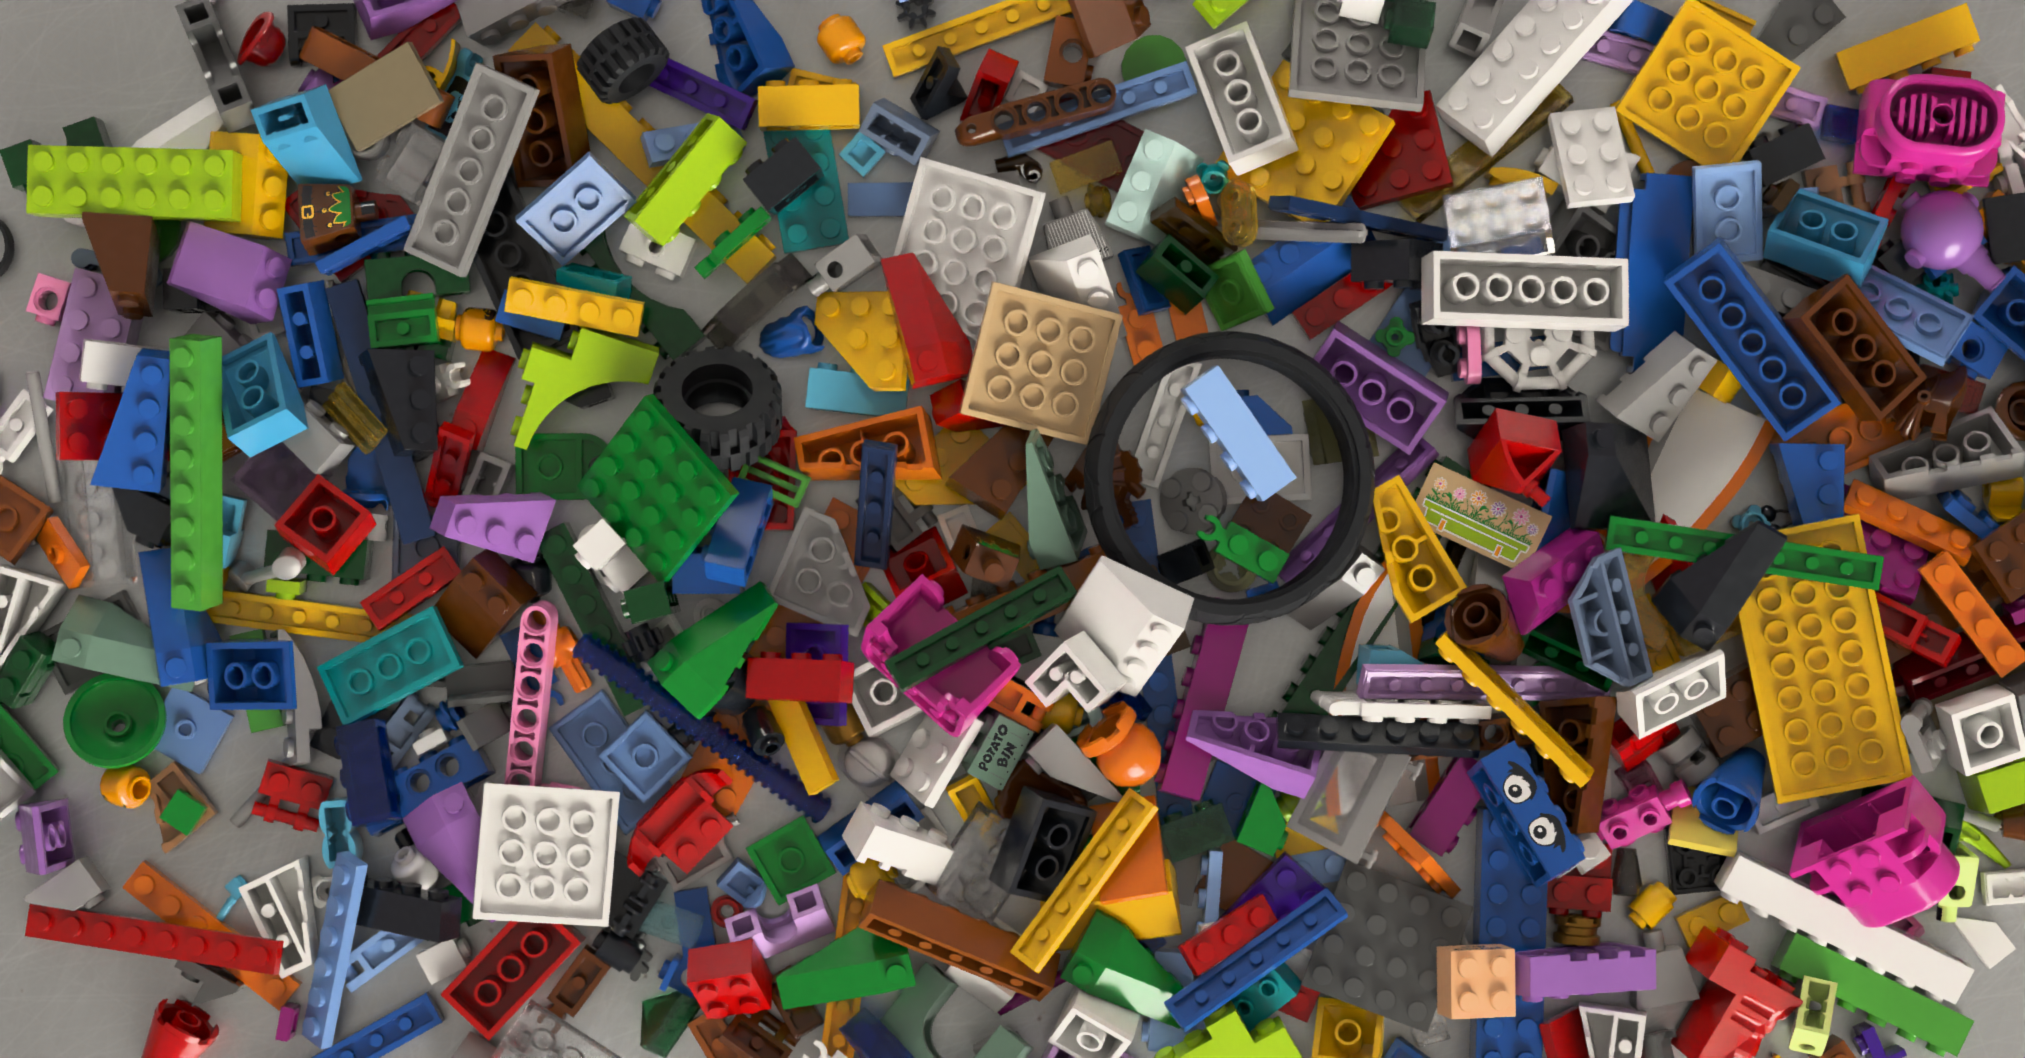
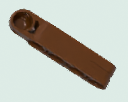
(1082, 92)

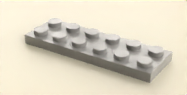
(471, 170)

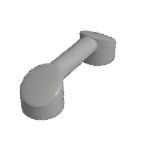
(285, 567)

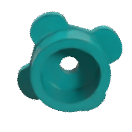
(1213, 185)

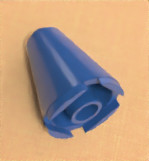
(1732, 792)

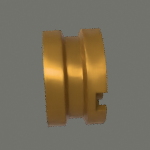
(1576, 930)

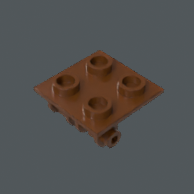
(1273, 520)

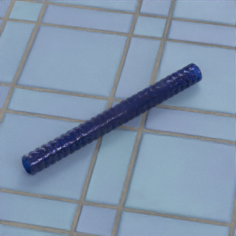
(705, 729)

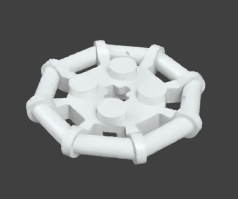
(1537, 353)

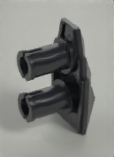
(1435, 342)

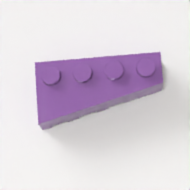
(1584, 970)

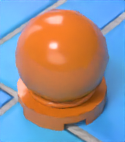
(1123, 749)

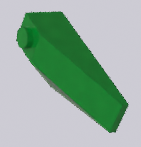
(703, 657)
(847, 969)

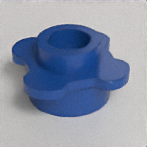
(448, 717)

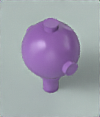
(1946, 233)

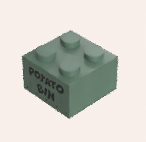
(996, 748)

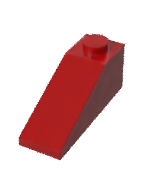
(483, 395)

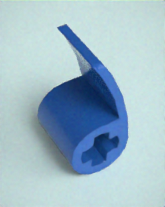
(1642, 22)

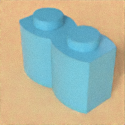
(338, 831)

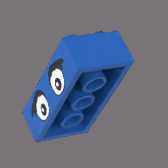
(1526, 813)

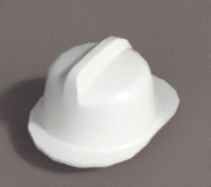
(868, 763)

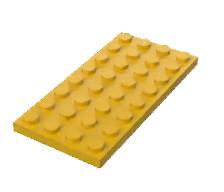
(1823, 677)

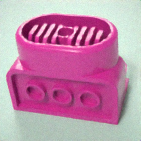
(1905, 141)
(1879, 854)

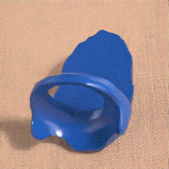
(791, 336)
(365, 480)

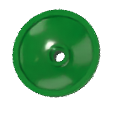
(102, 706)

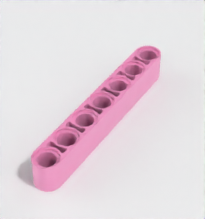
(531, 699)

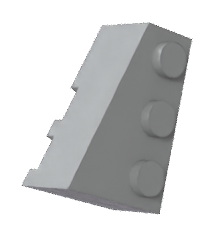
(1660, 387)

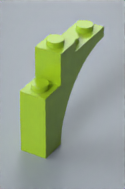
(556, 375)
(1229, 1038)

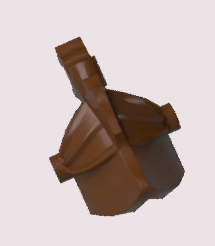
(1931, 404)
(1126, 481)

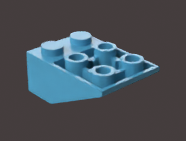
(307, 138)

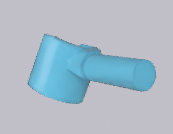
(232, 888)

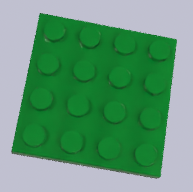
(657, 488)

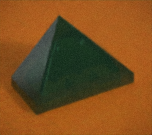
(665, 1021)

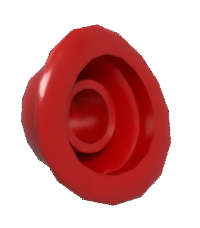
(262, 42)

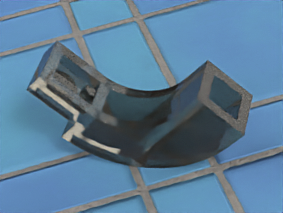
(755, 302)

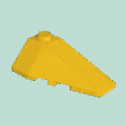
(1415, 559)

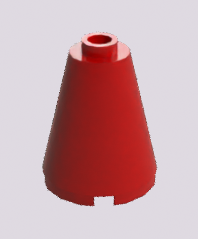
(179, 1031)

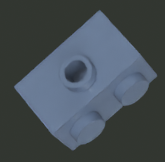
(898, 131)

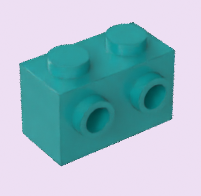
(1267, 995)

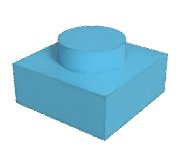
(862, 154)

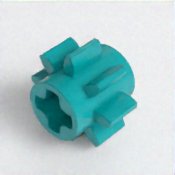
(1941, 287)

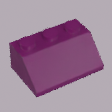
(1549, 576)

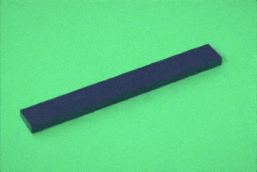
(398, 472)

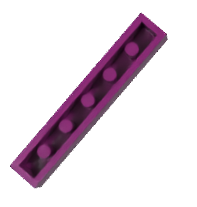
(1207, 689)

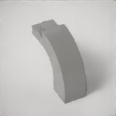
(1475, 26)

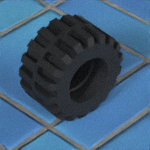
(623, 60)

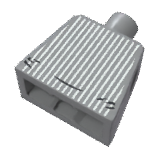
(1072, 226)

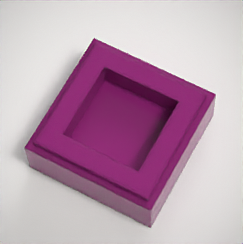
(288, 1021)

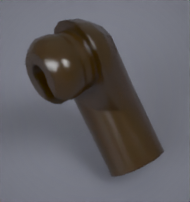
(1026, 166)

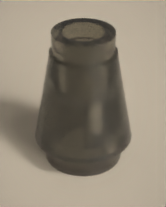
(1626, 873)

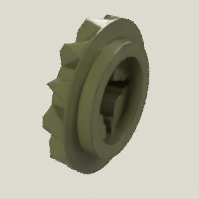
(1227, 581)

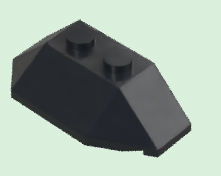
(1479, 401)

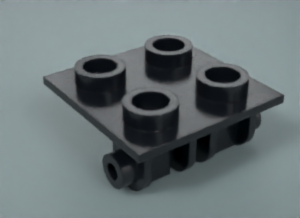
(632, 897)

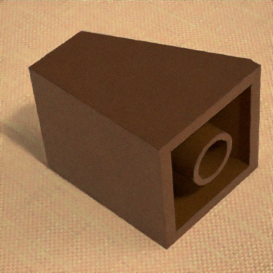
(128, 259)

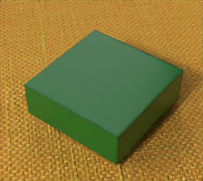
(183, 812)

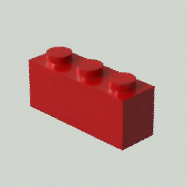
(800, 678)

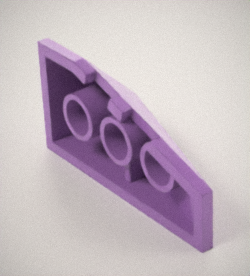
(448, 835)

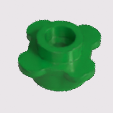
(1384, 337)

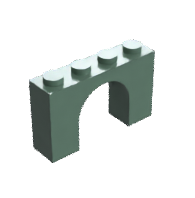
(916, 1007)

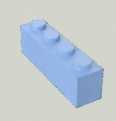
(1237, 434)

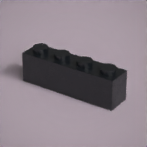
(409, 910)

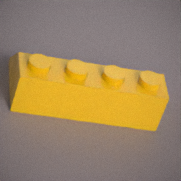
(1145, 917)

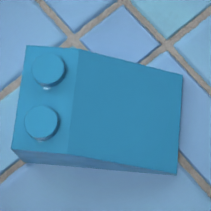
(260, 396)

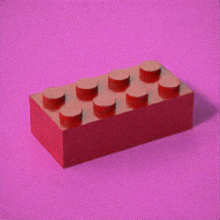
(510, 972)

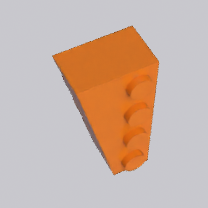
(838, 450)

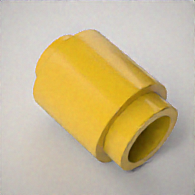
(1651, 906)

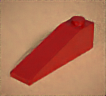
(928, 332)

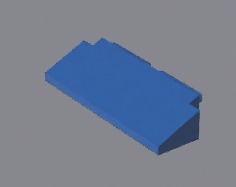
(1655, 240)

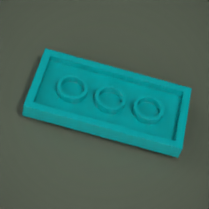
(818, 214)
(390, 666)

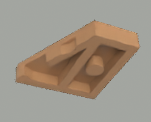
(163, 789)

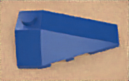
(746, 45)
(176, 634)

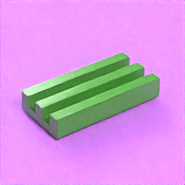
(800, 491)

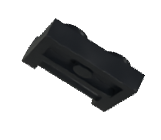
(335, 18)

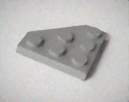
(819, 575)

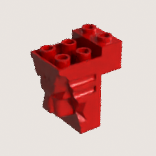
(1734, 1004)

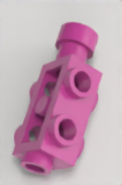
(1640, 813)

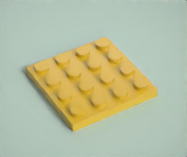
(1706, 87)
(1333, 150)

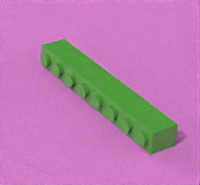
(196, 471)

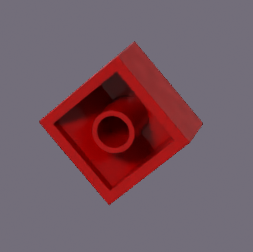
(928, 557)

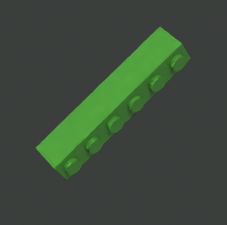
(1875, 994)

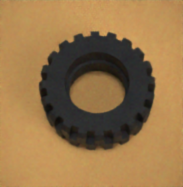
(726, 378)

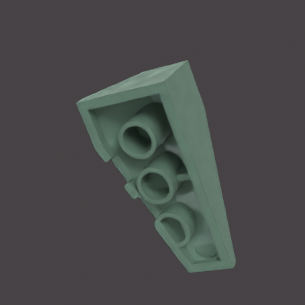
(1053, 518)
(108, 641)

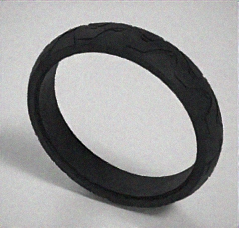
(1337, 408)

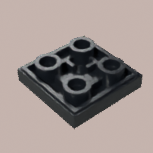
(1691, 869)

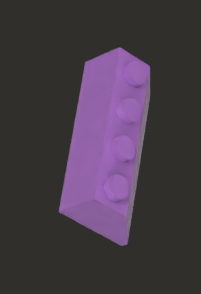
(1386, 391)

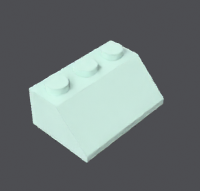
(1151, 180)

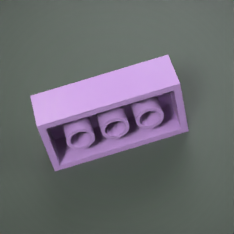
(87, 315)

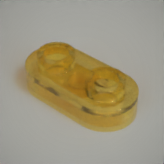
(1241, 212)

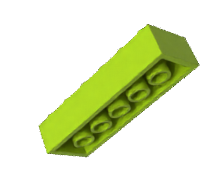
(134, 182)

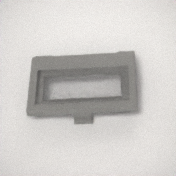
(1350, 800)

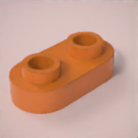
(1196, 195)

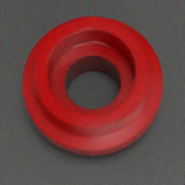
(717, 905)

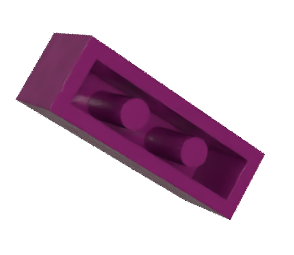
(1446, 808)

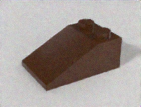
(483, 601)

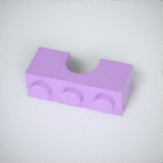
(803, 922)

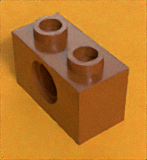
(1058, 71)

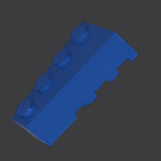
(140, 432)

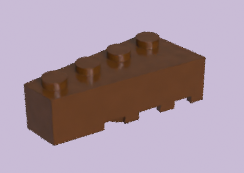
(995, 471)

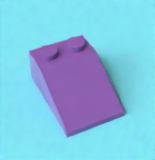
(395, 16)
(229, 273)
(45, 836)

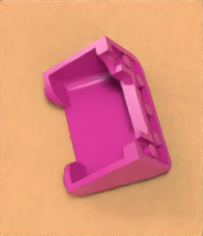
(960, 691)

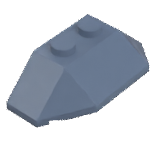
(1609, 621)

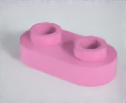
(1470, 364)

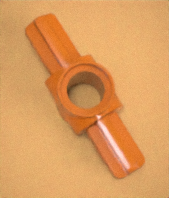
(563, 657)

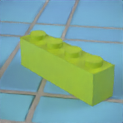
(686, 179)

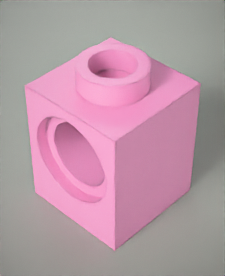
(42, 289)

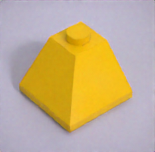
(1346, 1031)

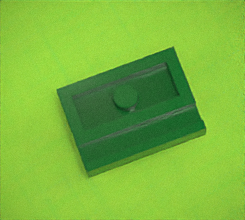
(402, 321)

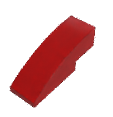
(1917, 632)

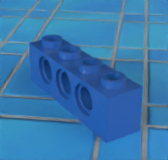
(473, 768)

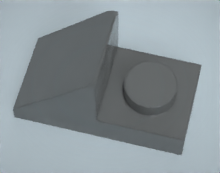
(216, 980)

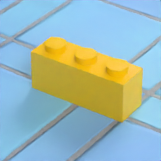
(809, 105)

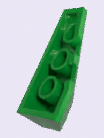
(1119, 969)

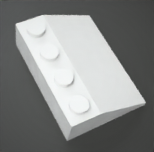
(1127, 618)

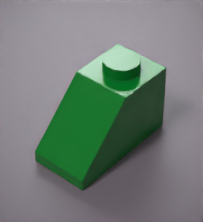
(1262, 822)

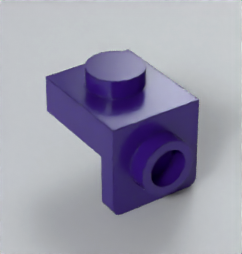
(1868, 1043)

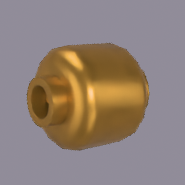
(847, 734)

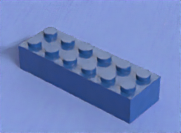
(1752, 339)

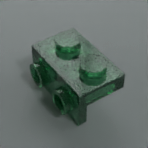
(1196, 831)

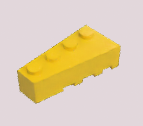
(1908, 47)

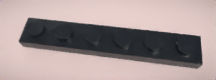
(1386, 737)

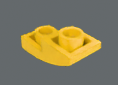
(1503, 175)

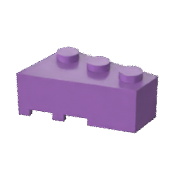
(496, 522)

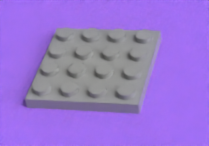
(1351, 60)

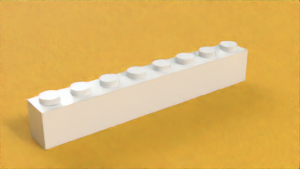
(1830, 922)

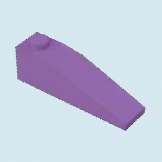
(1251, 747)

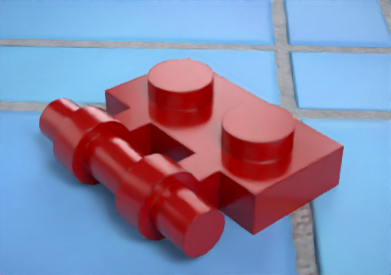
(295, 786)

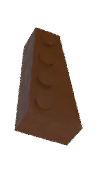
(1588, 729)

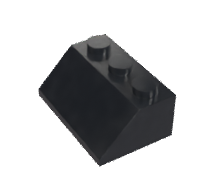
(1041, 843)

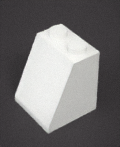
(1093, 1027)

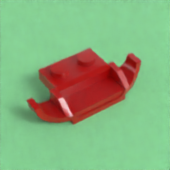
(681, 823)

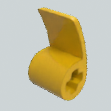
(443, 79)
(2003, 498)

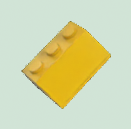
(262, 187)

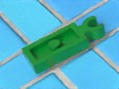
(729, 243)
(1245, 549)

